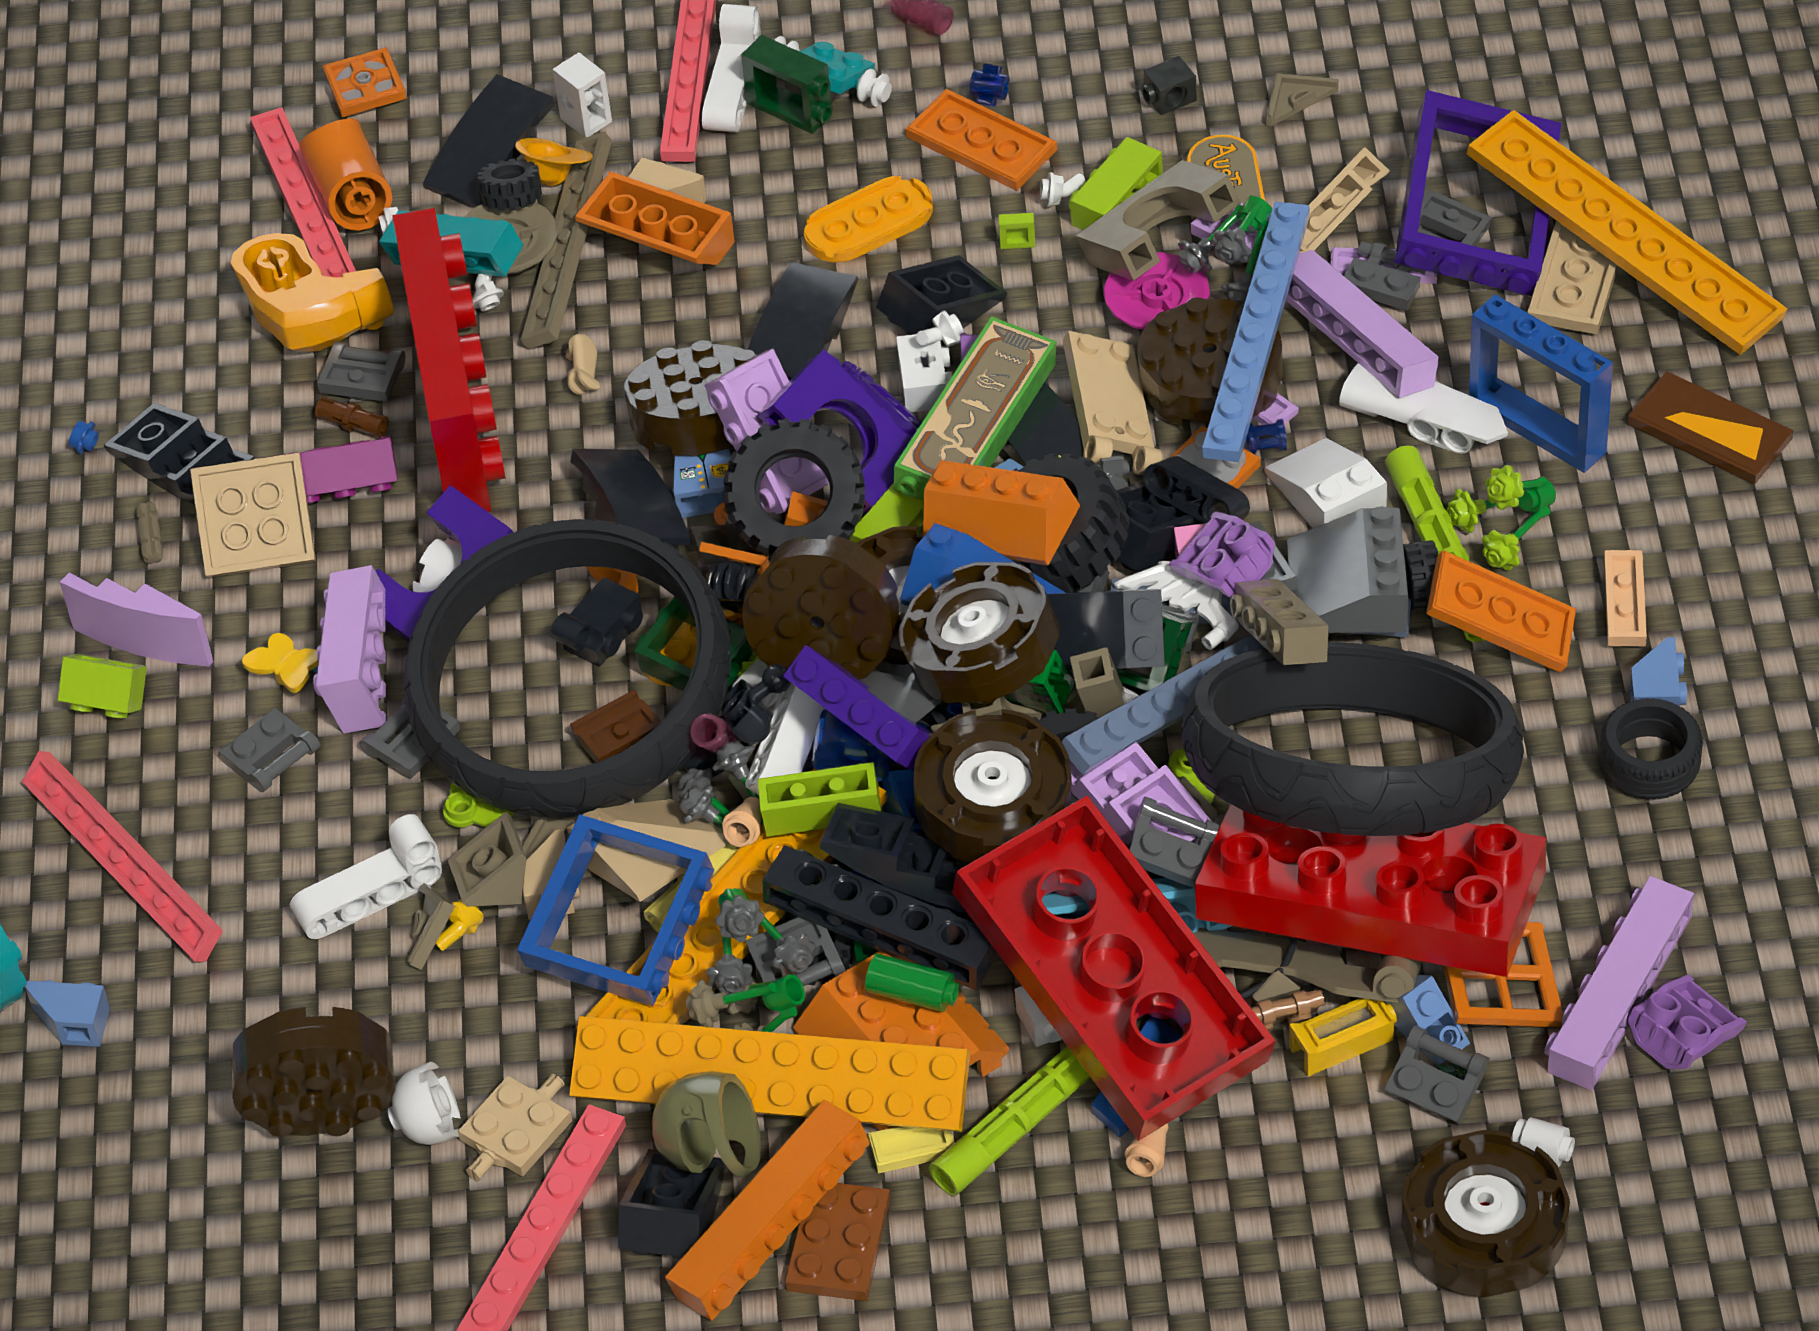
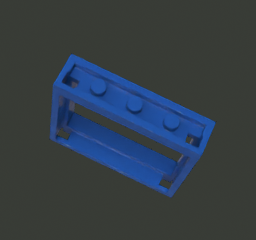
(1573, 443)
(563, 884)

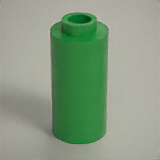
(911, 983)

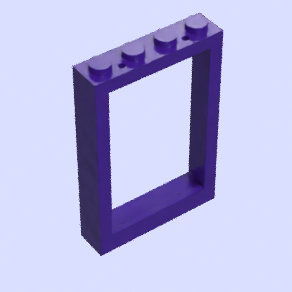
(1449, 256)

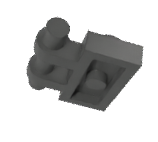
(1381, 282)

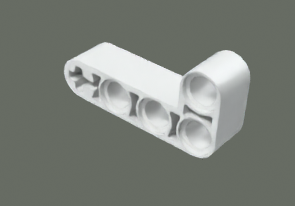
(726, 92)
(789, 737)
(371, 883)

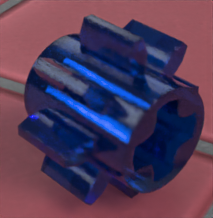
(989, 84)

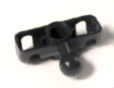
(744, 706)

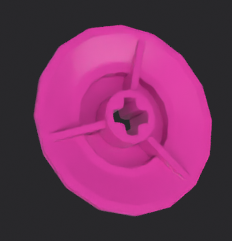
(1154, 291)

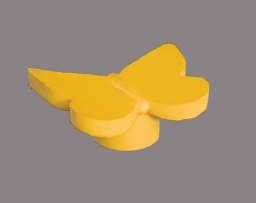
(288, 664)

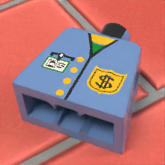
(700, 482)

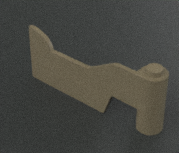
(1312, 963)

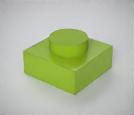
(1017, 230)

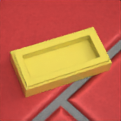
(907, 1146)

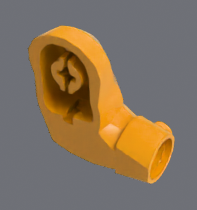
(301, 303)

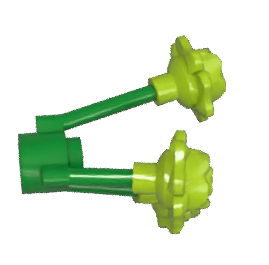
(1503, 490)

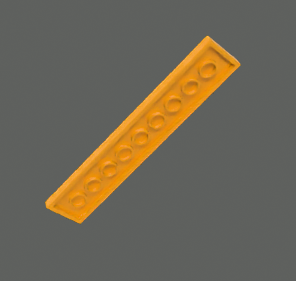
(1627, 232)
(703, 939)
(779, 1070)

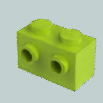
(101, 684)

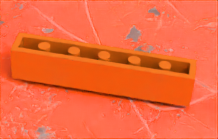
(768, 1210)

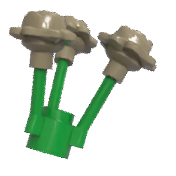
(777, 995)

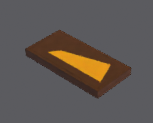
(1710, 427)

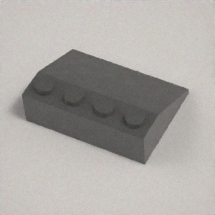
(1353, 571)

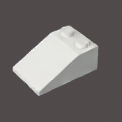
(1328, 482)

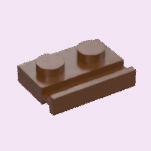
(615, 726)

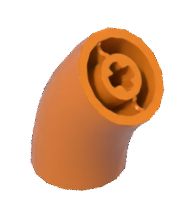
(347, 174)

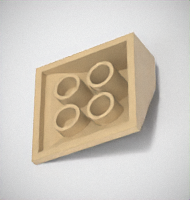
(662, 819)

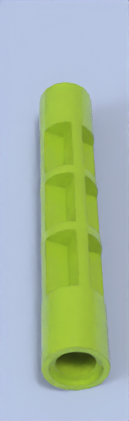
(1424, 504)
(1008, 1123)

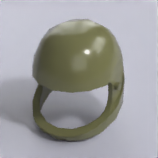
(705, 1114)

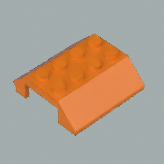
(849, 1012)

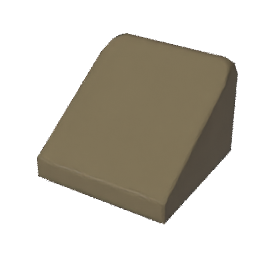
(1275, 988)

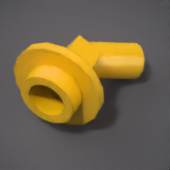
(464, 920)

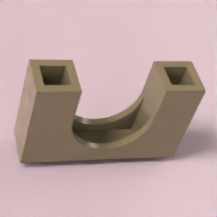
(1120, 237)
(1096, 689)

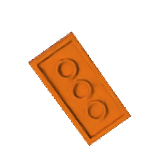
(981, 139)
(1501, 611)

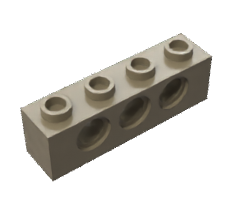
(1280, 621)

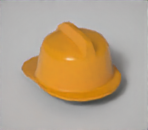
(551, 158)

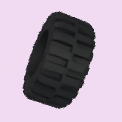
(789, 441)
(1095, 530)

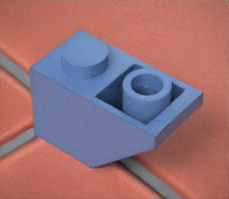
(1659, 674)
(1429, 1010)
(71, 1011)

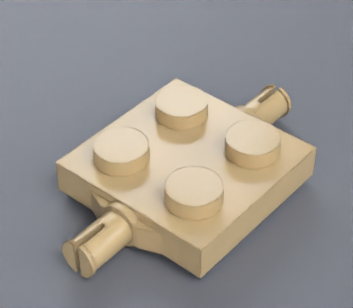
(515, 1126)

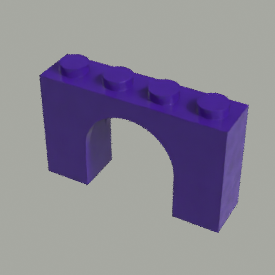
(827, 386)
(464, 523)
(856, 706)

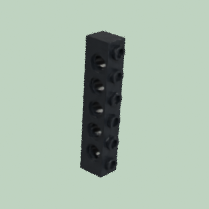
(858, 919)

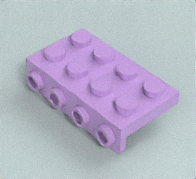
(738, 400)

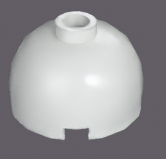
(424, 1106)

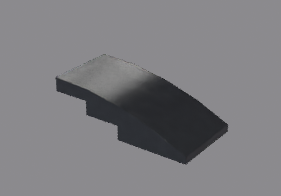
(486, 135)
(803, 315)
(1045, 430)
(166, 445)
(630, 493)
(892, 854)

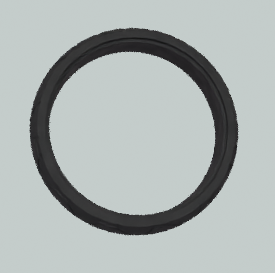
(530, 554)
(1351, 796)

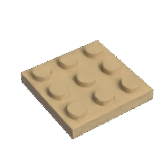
(253, 515)

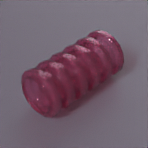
(925, 13)
(715, 726)

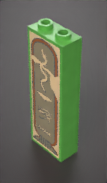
(978, 404)

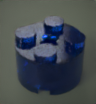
(842, 746)

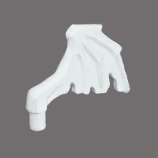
(1185, 594)

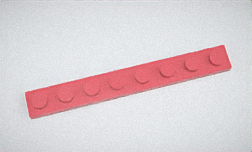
(687, 80)
(301, 193)
(122, 856)
(544, 1221)

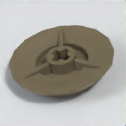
(533, 226)

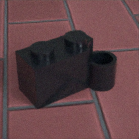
(599, 622)

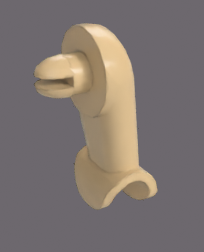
(584, 357)

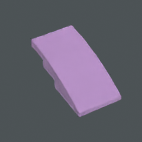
(137, 622)
(1122, 784)

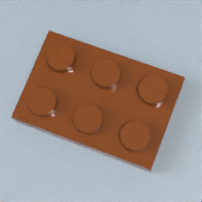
(839, 1243)

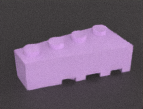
(353, 649)

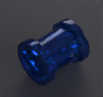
(1277, 441)

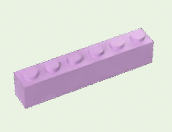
(1361, 327)
(1619, 983)

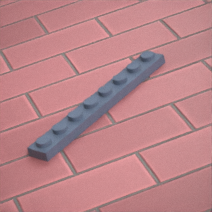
(1143, 715)

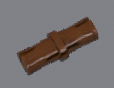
(351, 417)

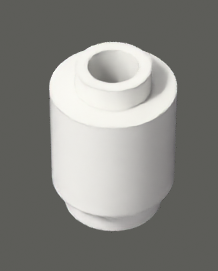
(1548, 1136)

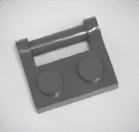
(1452, 219)
(360, 372)
(265, 742)
(404, 750)
(1167, 853)
(763, 948)
(1431, 1087)

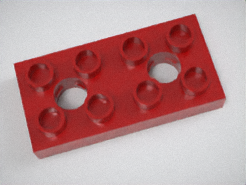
(448, 359)
(1378, 889)
(1113, 967)

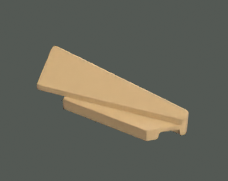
(1341, 197)

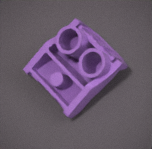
(1226, 554)
(1682, 1023)

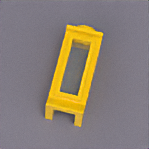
(1342, 1033)

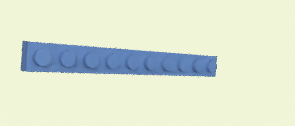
(1256, 332)

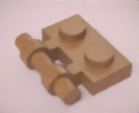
(1295, 1008)

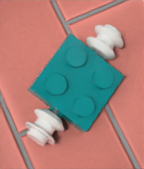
(848, 71)

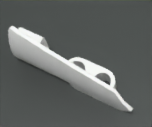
(1432, 415)

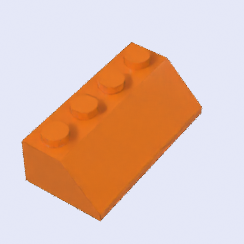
(659, 219)
(1002, 508)

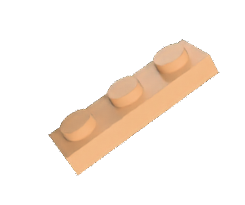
(1625, 598)

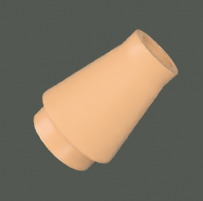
(743, 824)
(1148, 1154)

